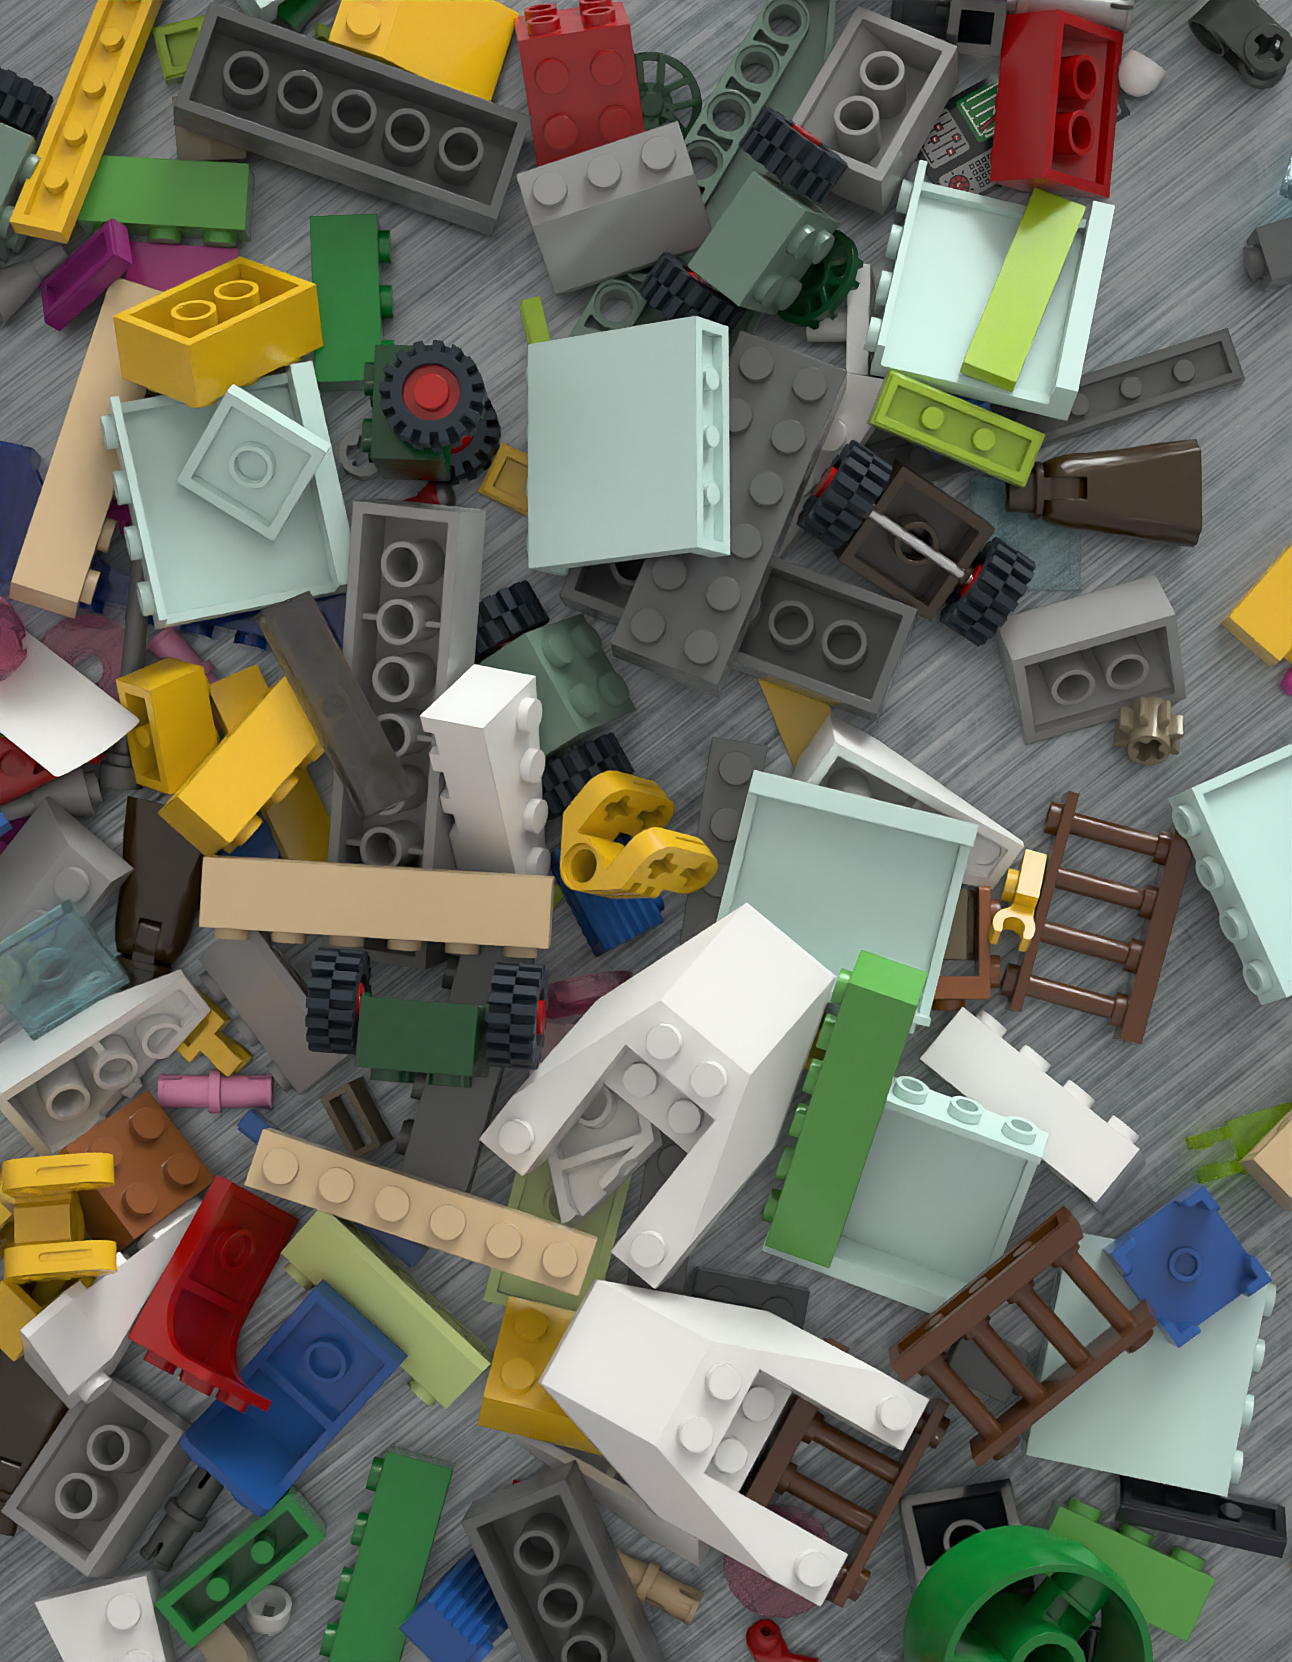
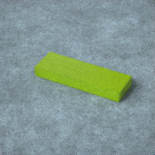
(955, 428)

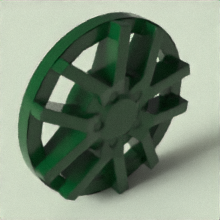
(656, 97)
(823, 286)

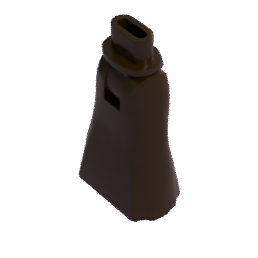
(1125, 492)
(158, 897)
(27, 1421)

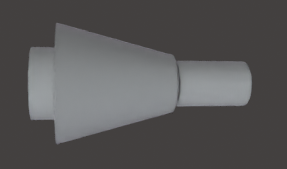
(23, 278)
(73, 791)

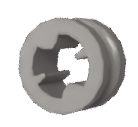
(352, 441)

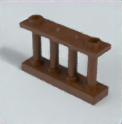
(1140, 957)
(1012, 1281)
(778, 1474)

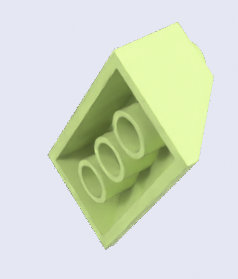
(439, 1347)

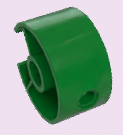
(1019, 1626)

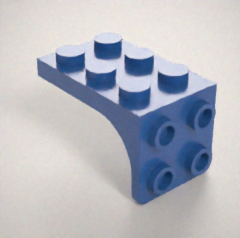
(317, 1377)

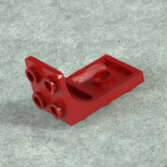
(578, 77)
(210, 1290)

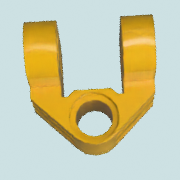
(650, 860)
(51, 1219)

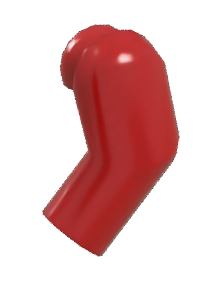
(768, 1645)

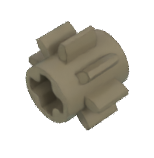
(1149, 730)

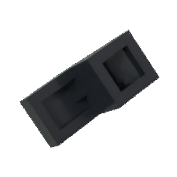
(968, 24)

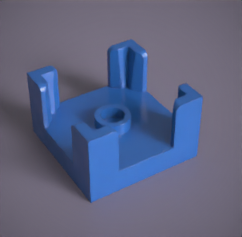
(1185, 1263)

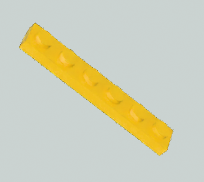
(84, 118)

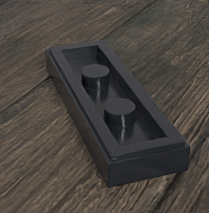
(1202, 1515)

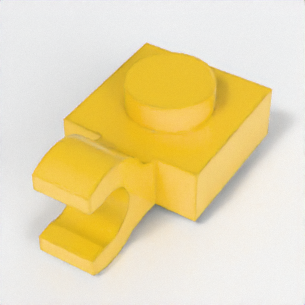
(1022, 892)
(209, 1040)

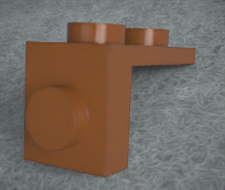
(954, 990)

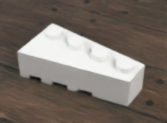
(492, 770)
(1080, 1144)
(109, 1620)

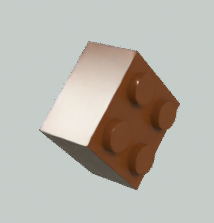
(152, 1172)

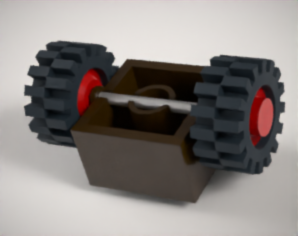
(916, 542)

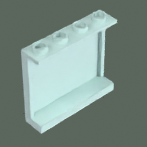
(941, 284)
(628, 445)
(198, 556)
(1244, 858)
(849, 876)
(933, 1196)
(1162, 1408)

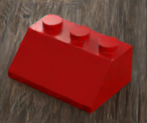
(1056, 105)

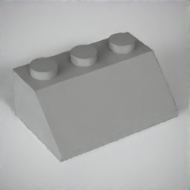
(878, 103)
(615, 208)
(1091, 656)
(55, 862)
(269, 1006)
(101, 1478)

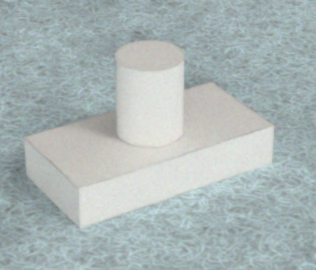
(852, 324)

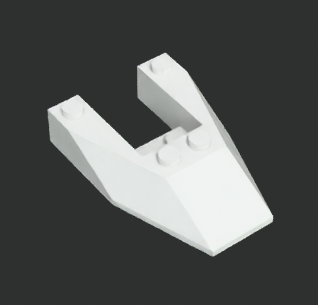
(700, 1049)
(686, 1399)

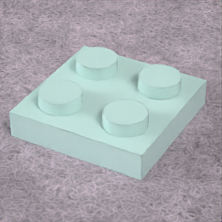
(253, 462)

